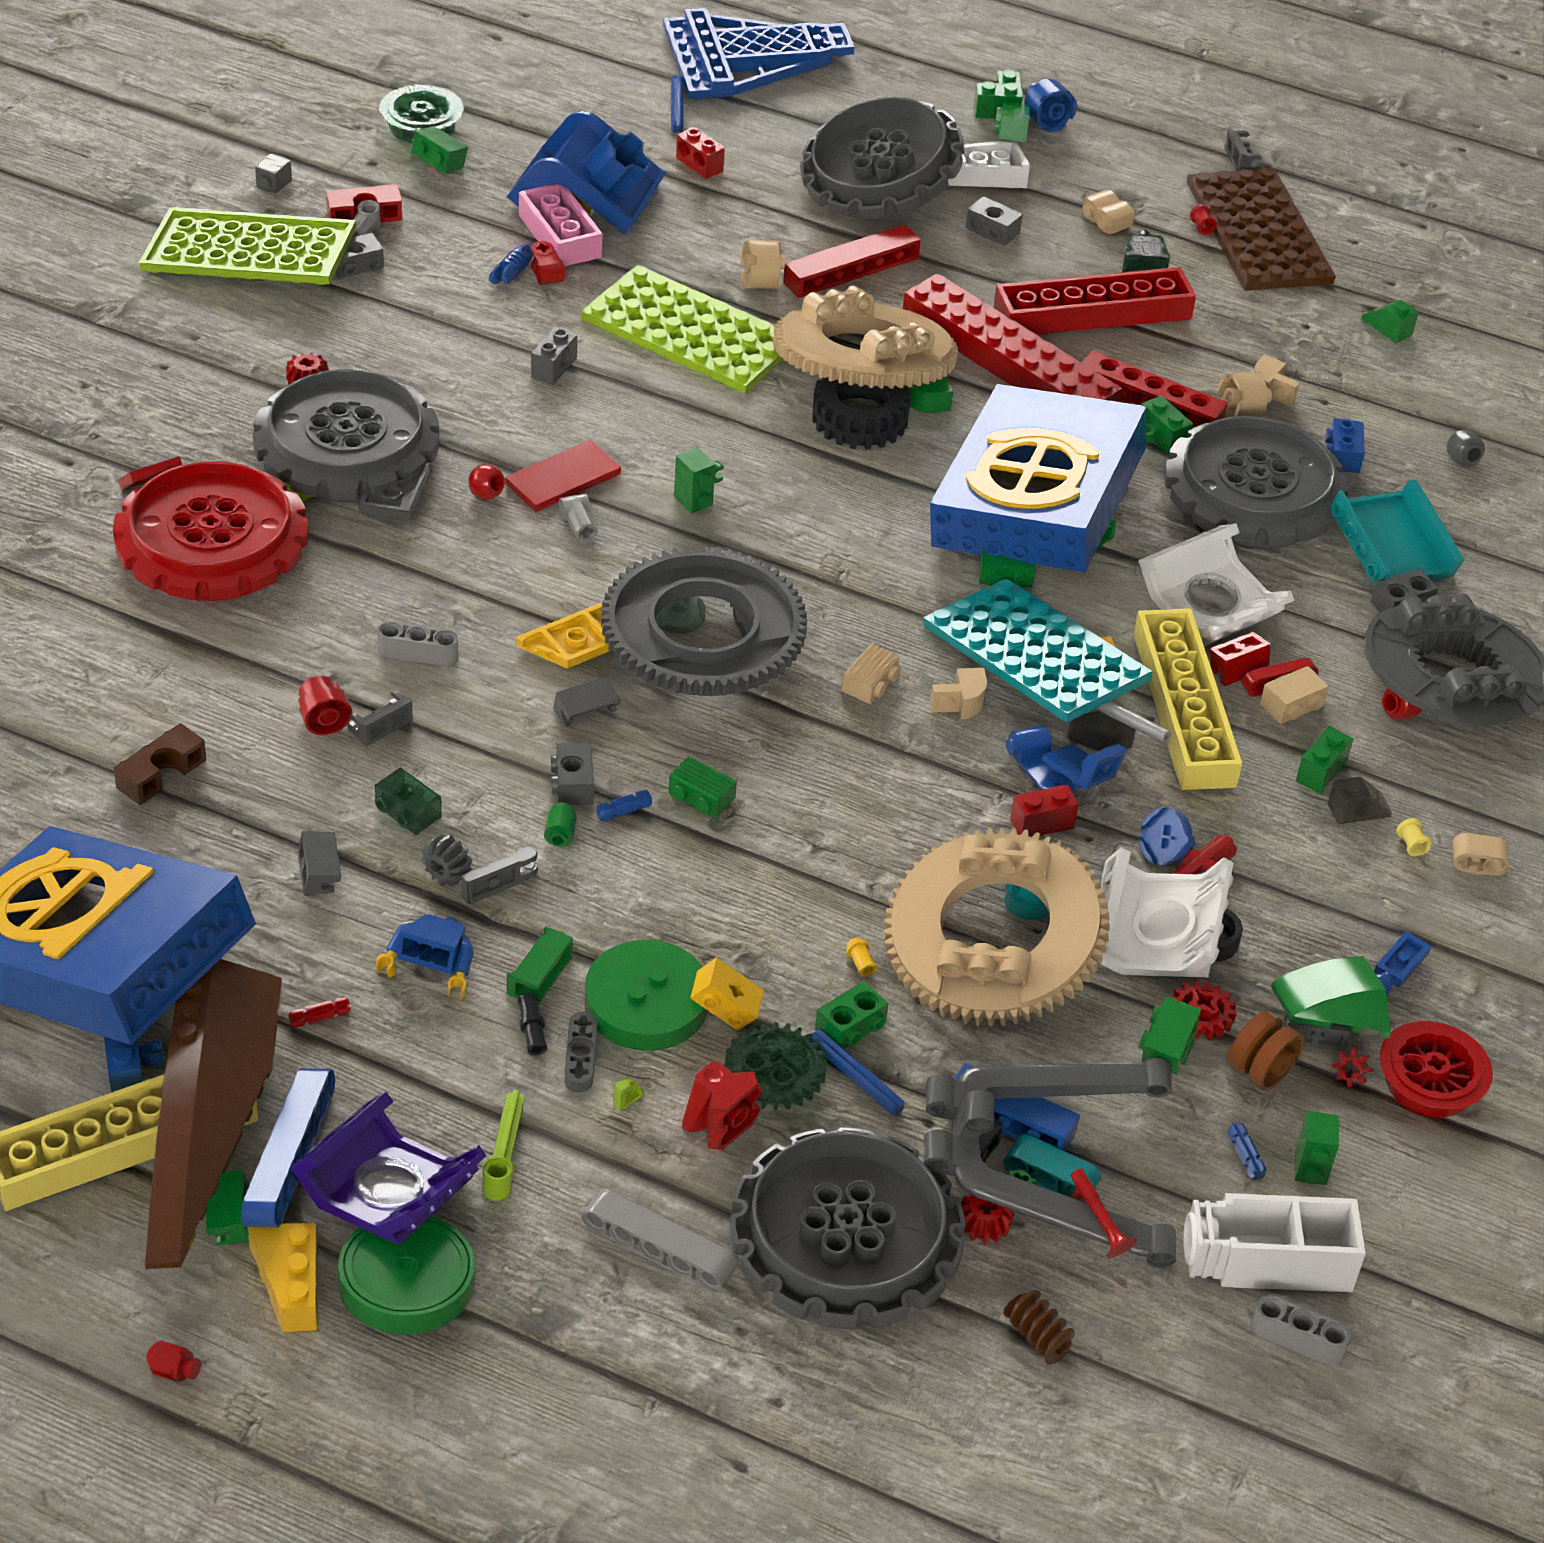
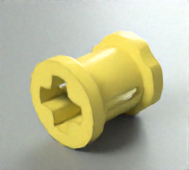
(1414, 837)

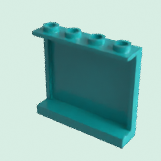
(1397, 534)

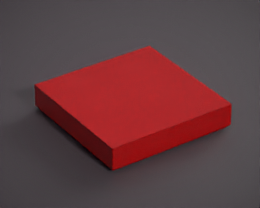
(144, 474)

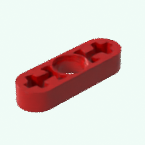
(1256, 679)

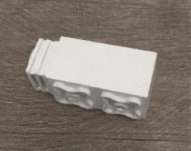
(1276, 1242)

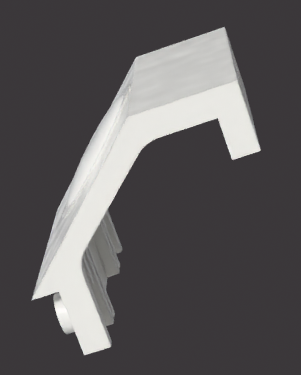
(1163, 919)

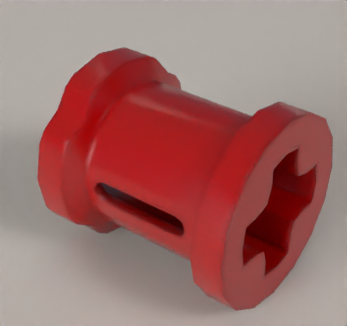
(1204, 222)

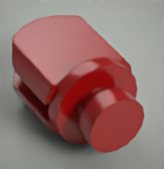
(172, 1362)

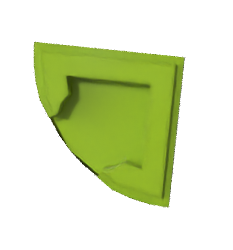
(626, 1093)

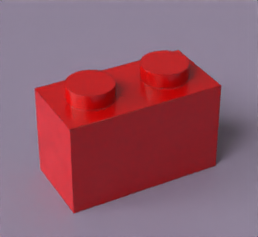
(1044, 811)

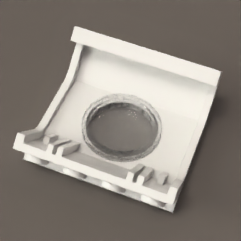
(1212, 582)

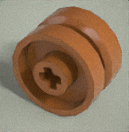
(1265, 1050)

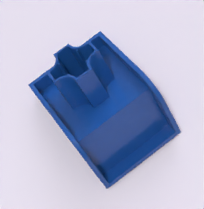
(597, 166)

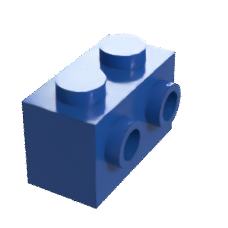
(1347, 443)

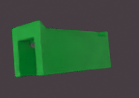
(541, 965)

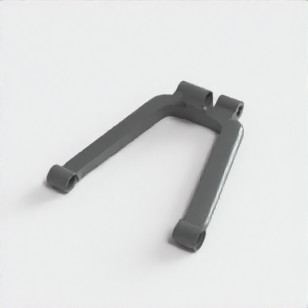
(972, 1108)

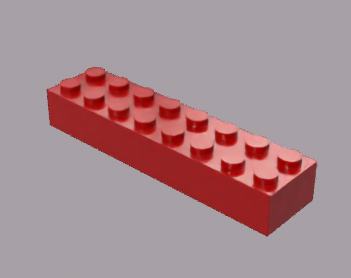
(1097, 300)

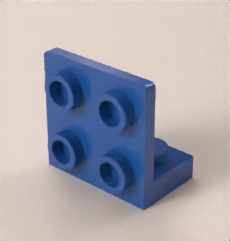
(1084, 768)

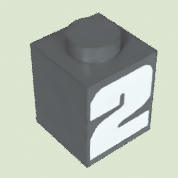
(273, 173)

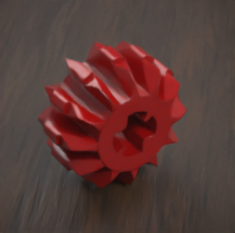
(304, 366)
(985, 1219)

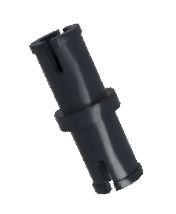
(532, 1024)

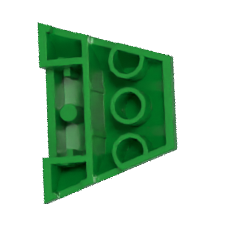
(1337, 993)

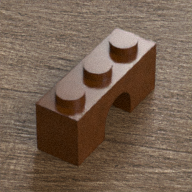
(140, 773)

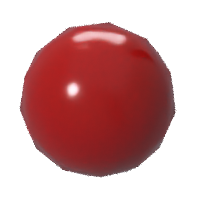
(486, 481)

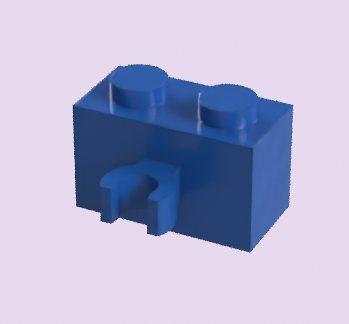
(125, 1061)

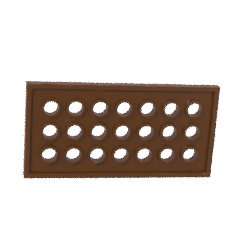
(1261, 229)

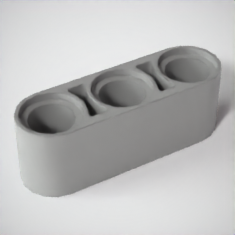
(418, 643)
(1300, 1329)

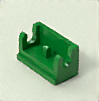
(225, 1208)

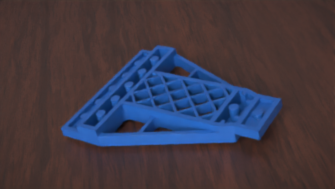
(708, 61)

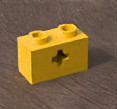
(727, 994)

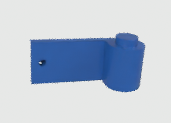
(1028, 750)

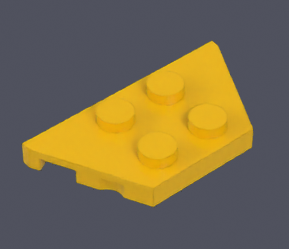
(568, 639)

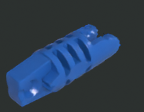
(511, 265)

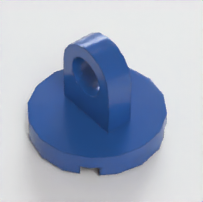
(1166, 836)

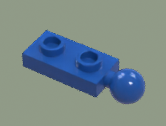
(1401, 961)

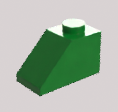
(1393, 320)

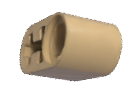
(1480, 854)

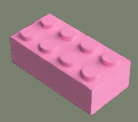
(559, 219)

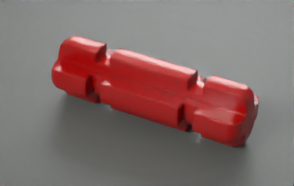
(319, 1012)

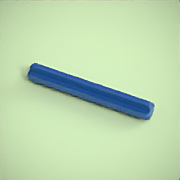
(677, 104)
(858, 1073)

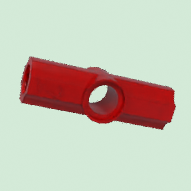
(1201, 860)

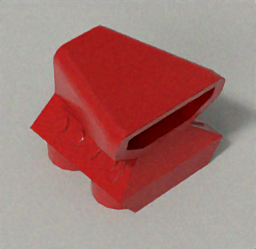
(722, 1104)

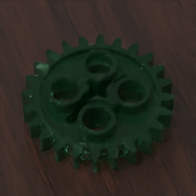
(782, 1061)

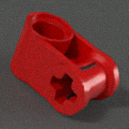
(546, 264)

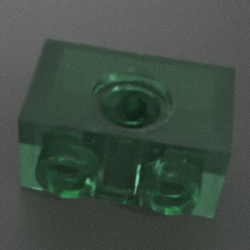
(408, 801)

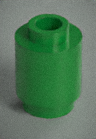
(560, 824)

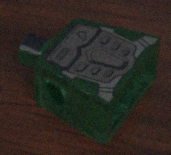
(1145, 252)

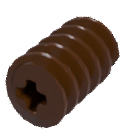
(1040, 1325)

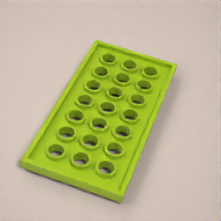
(248, 245)
(718, 336)

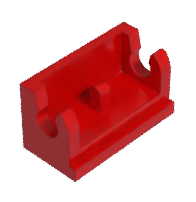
(1239, 657)

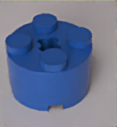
(1050, 104)

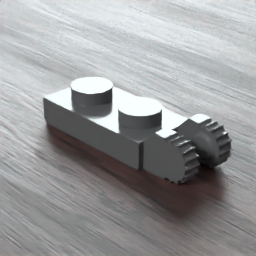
(499, 875)

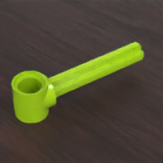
(499, 1169)

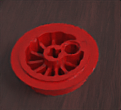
(1435, 1084)

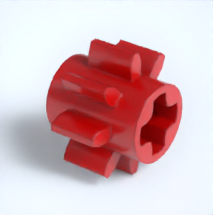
(1358, 1061)

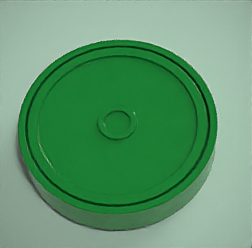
(644, 995)
(407, 1284)

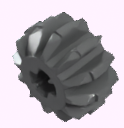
(446, 860)

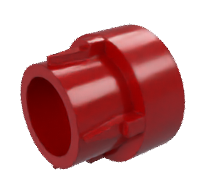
(323, 706)

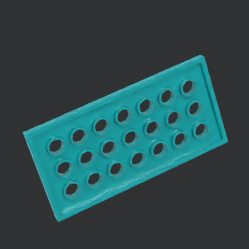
(1037, 649)

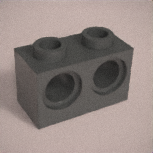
(1395, 589)

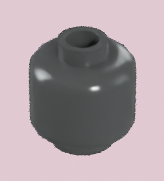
(1465, 448)

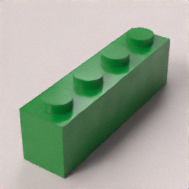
(1012, 121)

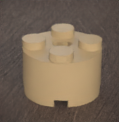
(761, 264)
(1244, 393)

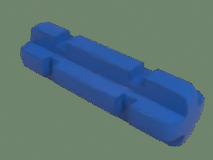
(624, 805)
(1247, 1151)

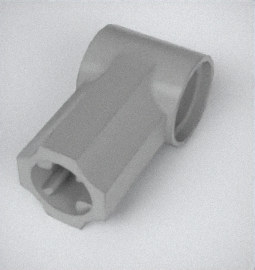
(367, 218)
(577, 512)

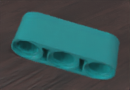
(1048, 1164)

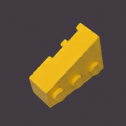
(290, 1272)

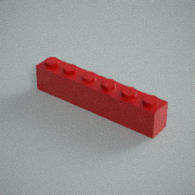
(851, 261)

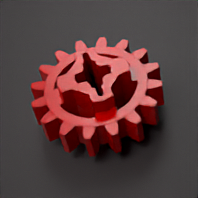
(1210, 1002)

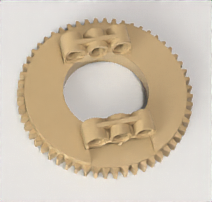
(894, 352)
(981, 978)

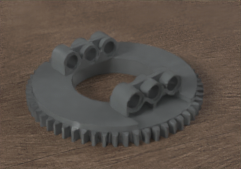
(762, 604)

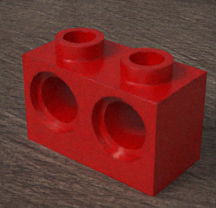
(700, 152)

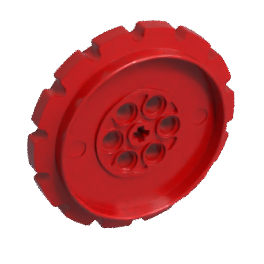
(210, 531)

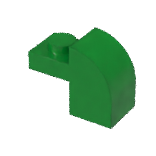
(932, 397)

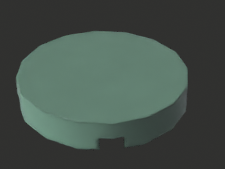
(682, 615)

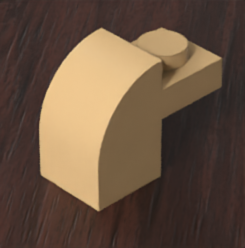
(1282, 388)
(964, 696)

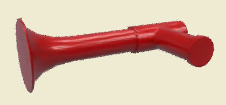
(1085, 1191)

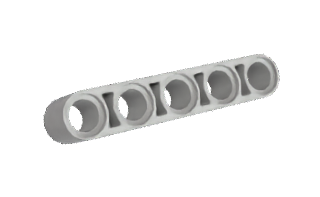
(660, 1240)

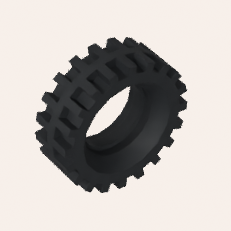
(858, 425)

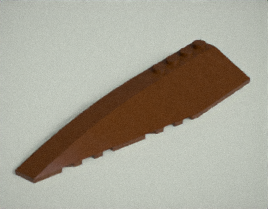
(212, 1077)

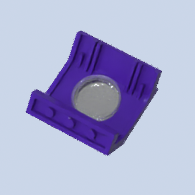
(380, 1177)

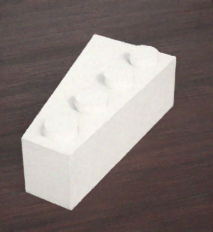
(993, 166)

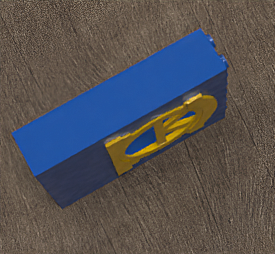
(127, 956)

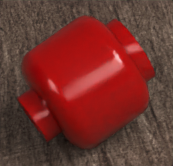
(1397, 707)

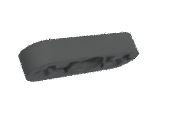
(586, 1062)

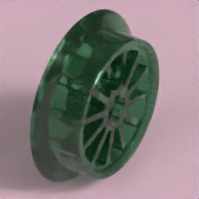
(420, 108)

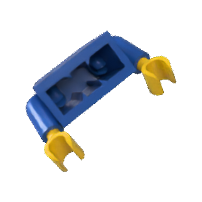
(432, 944)

